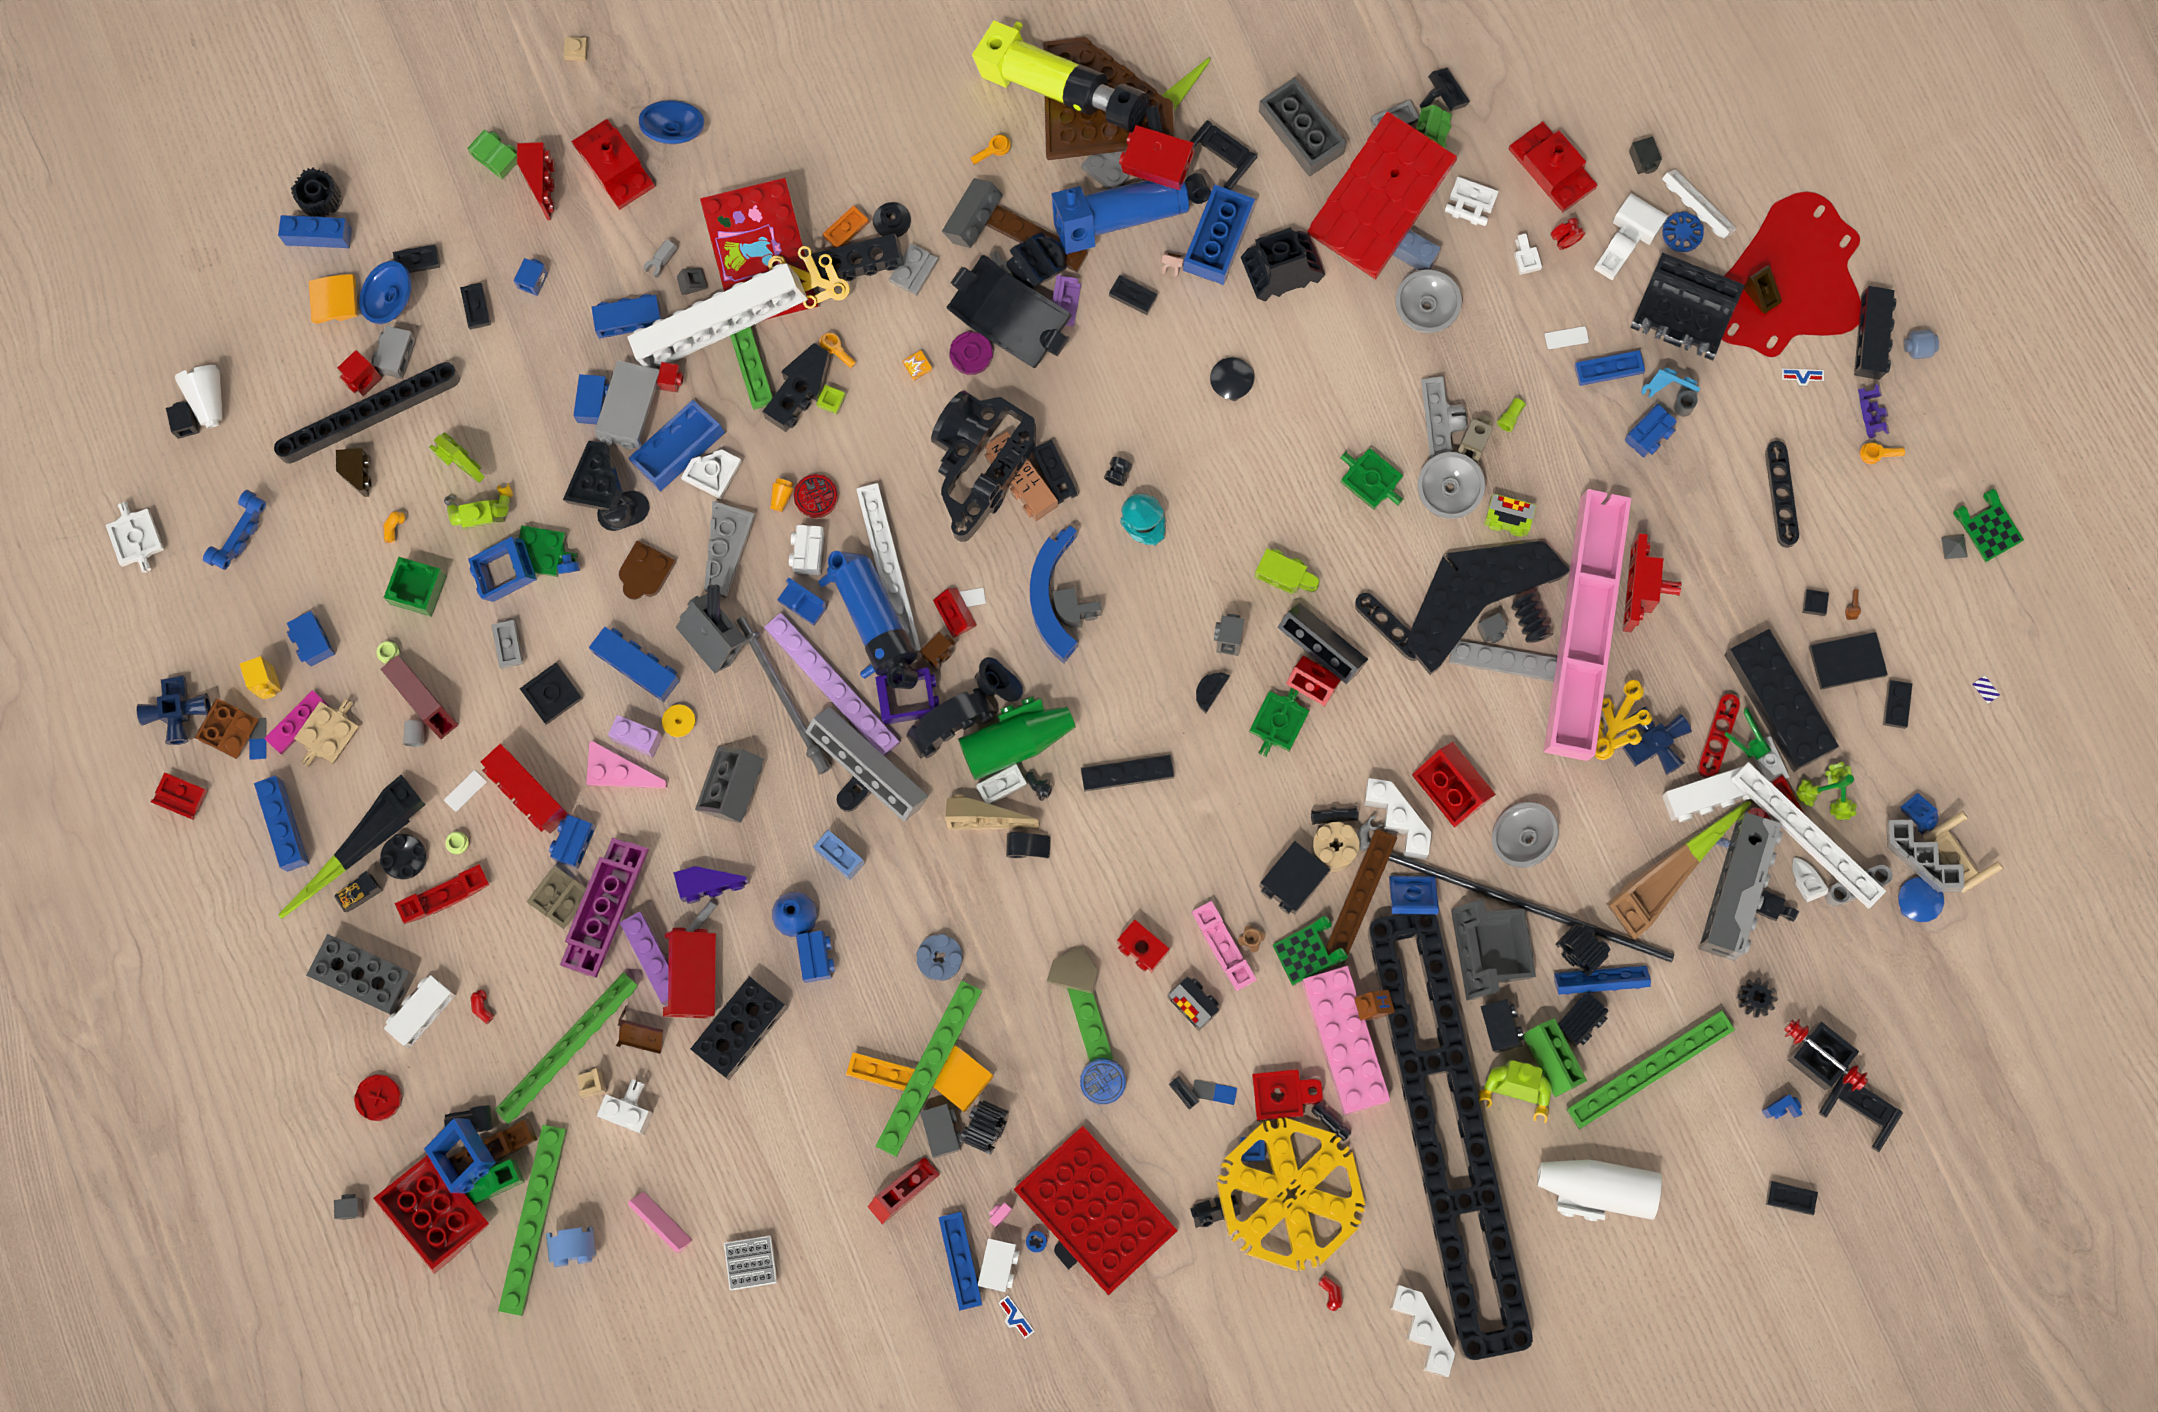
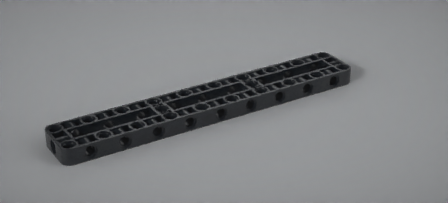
(1471, 1131)

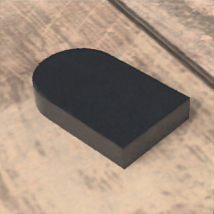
(1064, 1256)

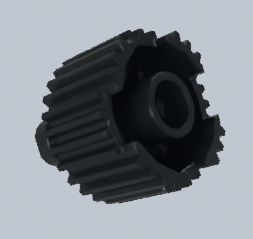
(316, 193)
(1583, 948)
(985, 1126)

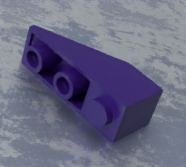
(700, 882)

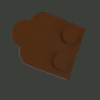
(644, 571)

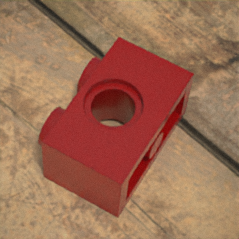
(358, 373)
(1313, 681)
(1135, 934)

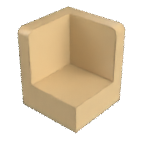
(591, 1083)

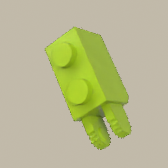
(1285, 573)

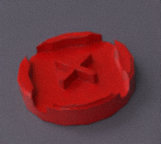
(378, 1098)

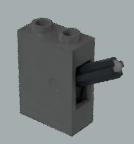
(711, 630)

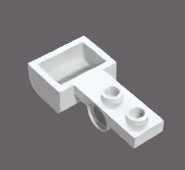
(1637, 222)

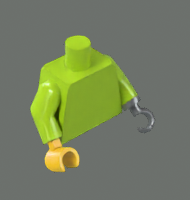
(479, 513)

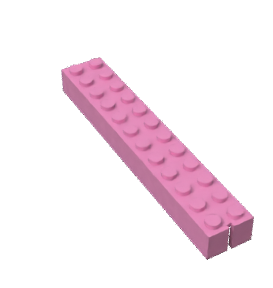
(1587, 625)

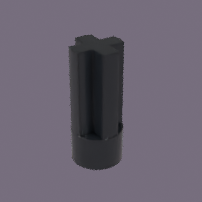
(1184, 1092)

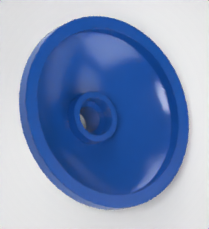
(671, 122)
(385, 292)

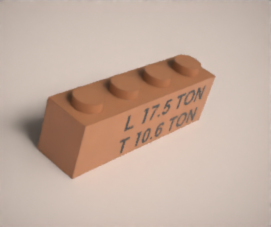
(1026, 485)

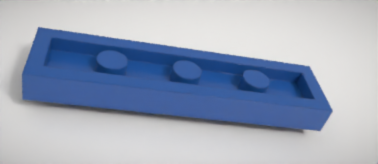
(1602, 980)
(960, 1261)

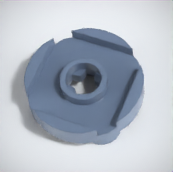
(926, 954)

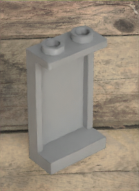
(627, 405)

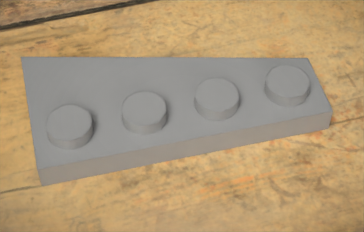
(727, 541)

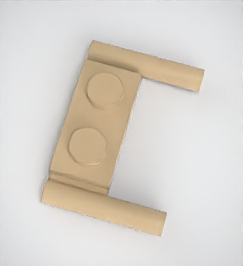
(1952, 853)

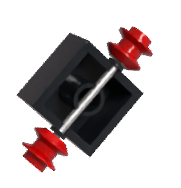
(1824, 1055)

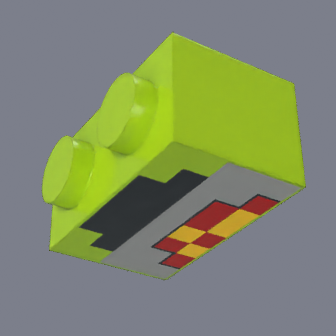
(1509, 515)

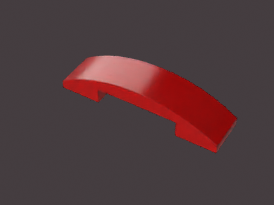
(442, 896)

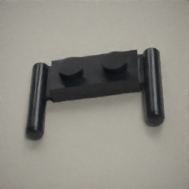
(1226, 149)

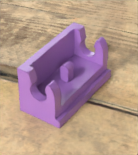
(1067, 295)

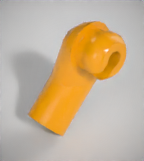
(390, 523)

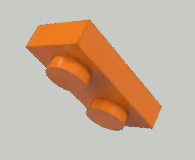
(845, 227)

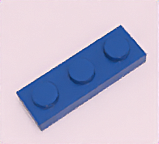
(1609, 368)

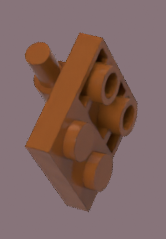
(226, 728)

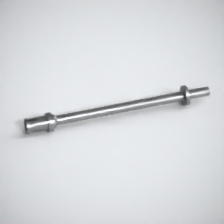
(814, 750)

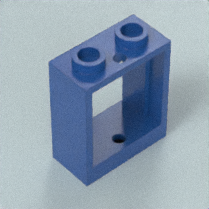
(520, 561)
(445, 1140)

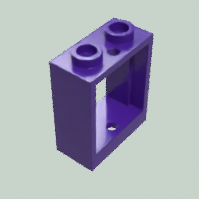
(887, 718)

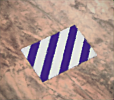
(1986, 689)

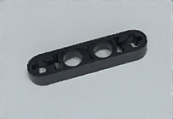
(1385, 629)

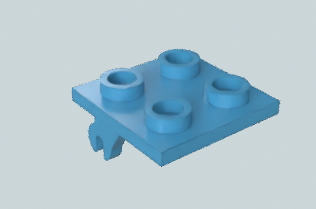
(1664, 378)

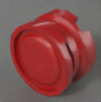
(1567, 234)

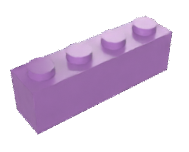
(648, 952)

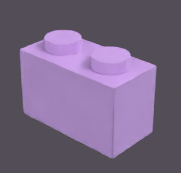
(635, 736)

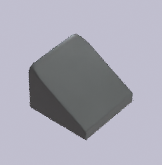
(691, 280)

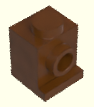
(938, 650)

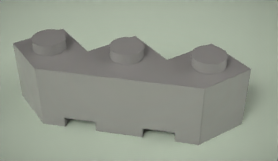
(1923, 858)

